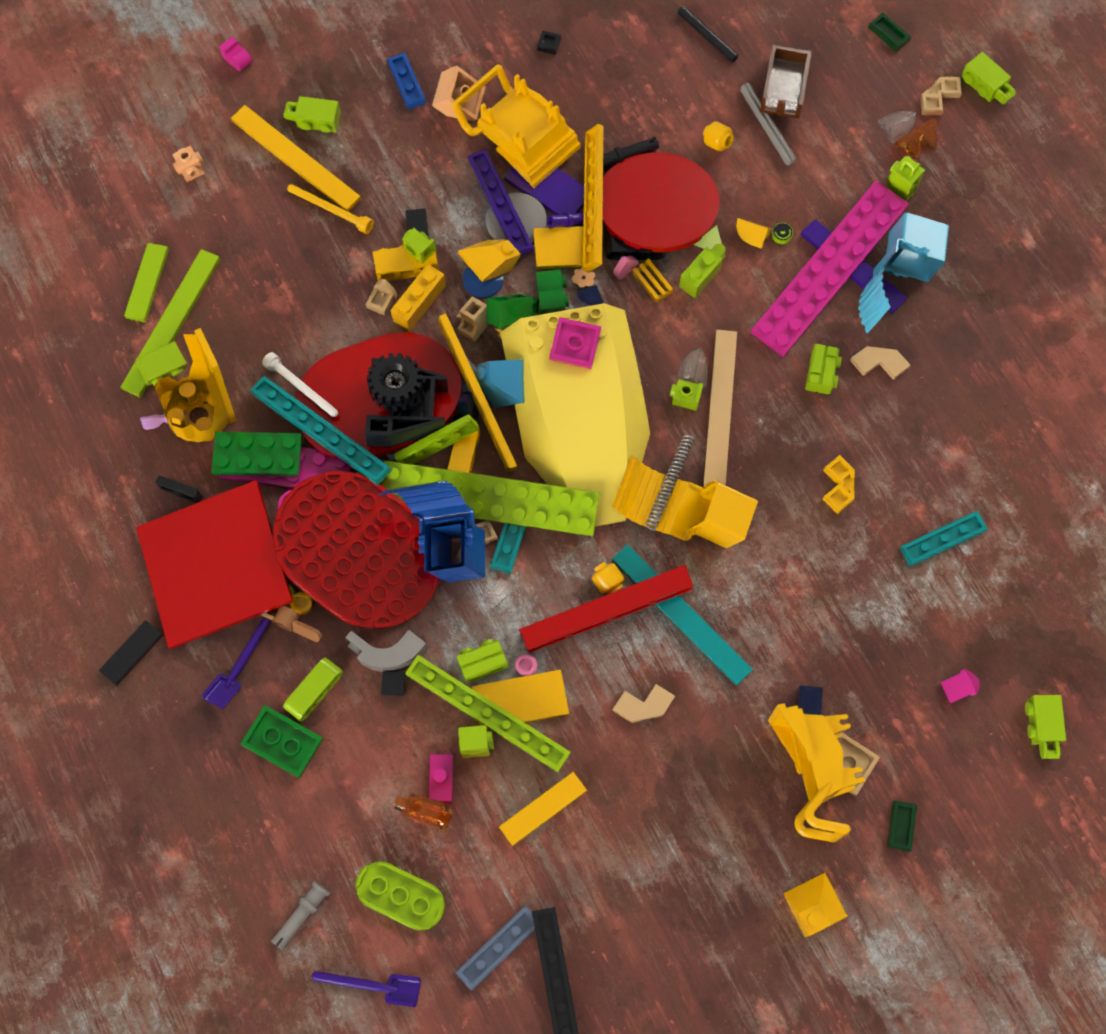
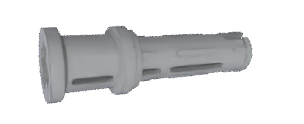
(307, 905)

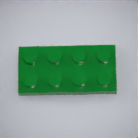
(257, 454)

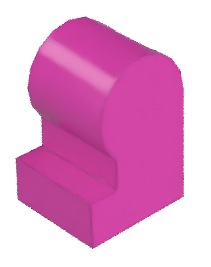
(235, 54)

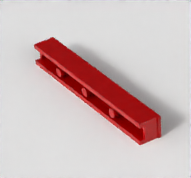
(606, 609)

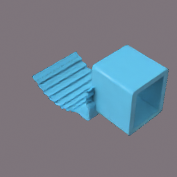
(913, 250)

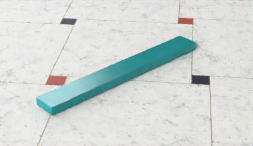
(320, 430)
(687, 619)

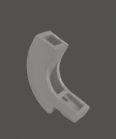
(388, 659)

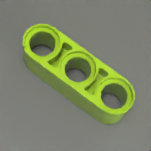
(313, 689)

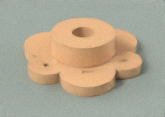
(579, 274)

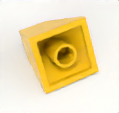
(490, 258)
(815, 905)

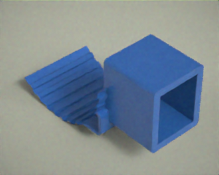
(443, 518)

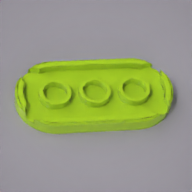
(400, 895)

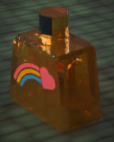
(425, 811)

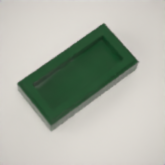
(889, 32)
(901, 826)

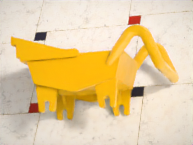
(523, 127)
(820, 761)

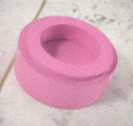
(525, 665)

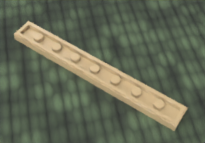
(720, 407)

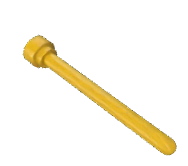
(363, 224)

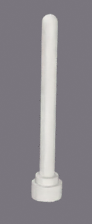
(273, 363)

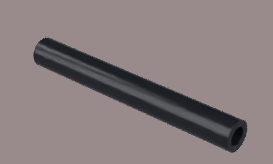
(708, 34)

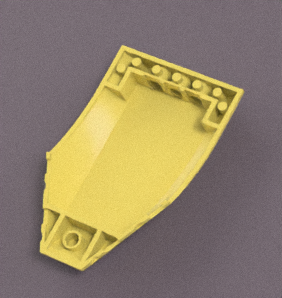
(579, 420)

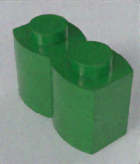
(550, 291)

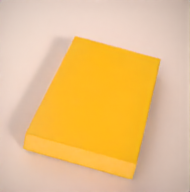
(528, 697)

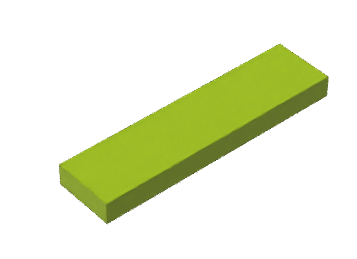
(146, 282)
(438, 440)

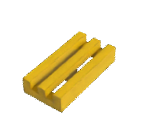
(643, 267)

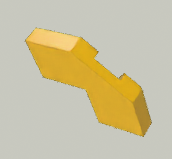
(843, 475)

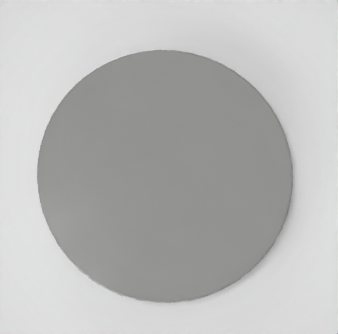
(529, 211)

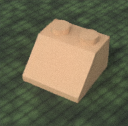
(452, 85)

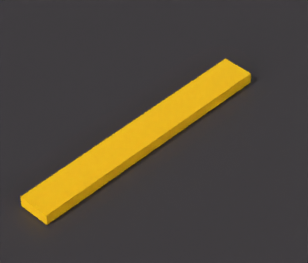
(296, 158)
(593, 199)
(478, 396)

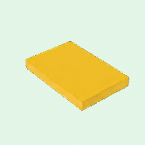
(558, 247)

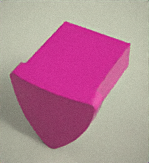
(961, 686)

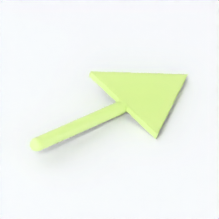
(709, 239)

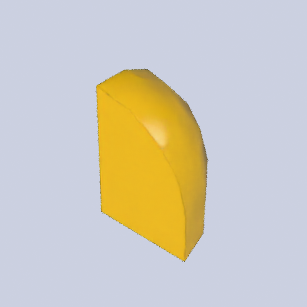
(752, 233)

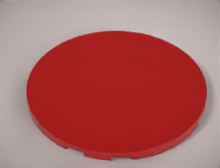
(659, 202)

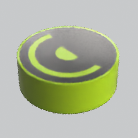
(782, 233)

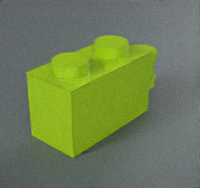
(988, 79)
(314, 114)
(905, 177)
(702, 270)
(1046, 724)

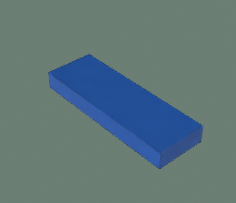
(406, 81)

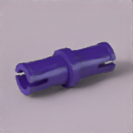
(566, 219)

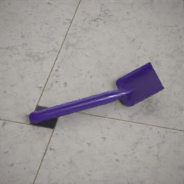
(224, 687)
(400, 989)

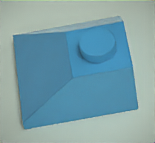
(502, 382)

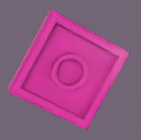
(575, 343)

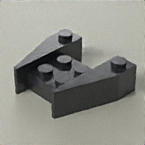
(412, 423)

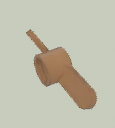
(288, 620)

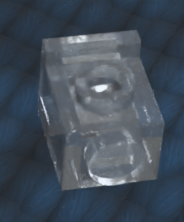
(498, 593)

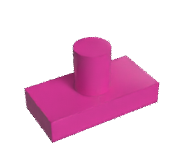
(441, 778)

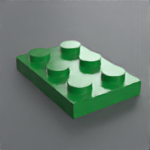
(282, 741)

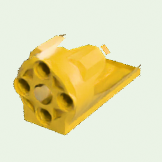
(200, 389)

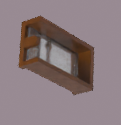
(785, 81)

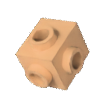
(188, 163)

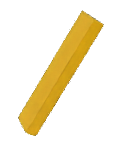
(542, 809)

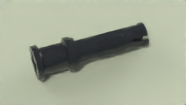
(620, 154)

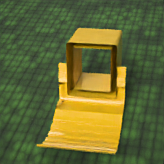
(707, 511)

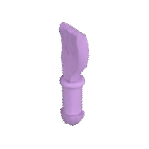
(154, 421)

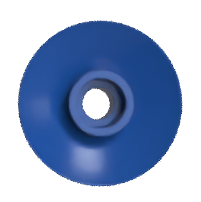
(480, 289)

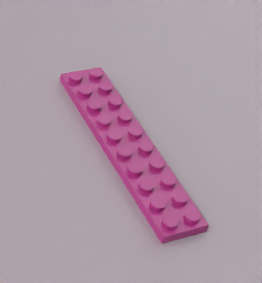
(829, 268)

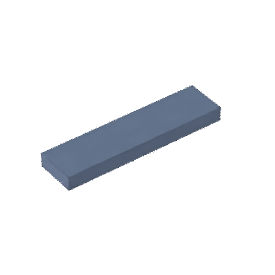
(497, 949)

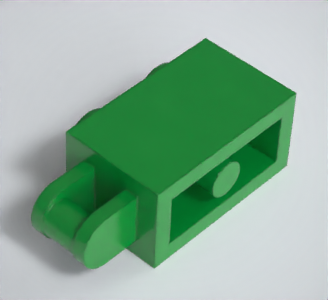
(510, 308)

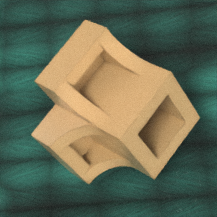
(472, 319)

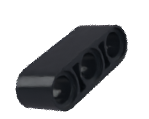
(616, 249)

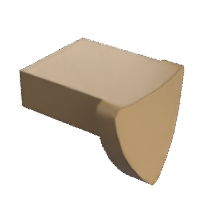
(381, 297)

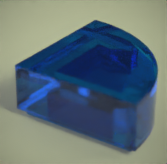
(590, 295)

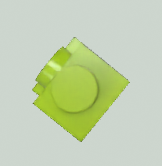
(418, 245)
(686, 400)

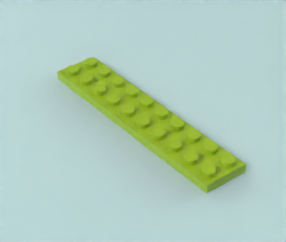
(508, 499)

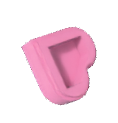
(625, 266)

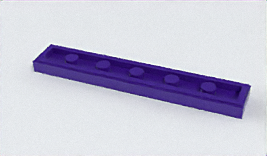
(500, 201)
(817, 234)

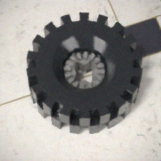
(397, 370)

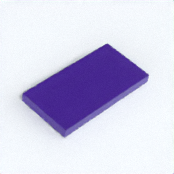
(556, 193)

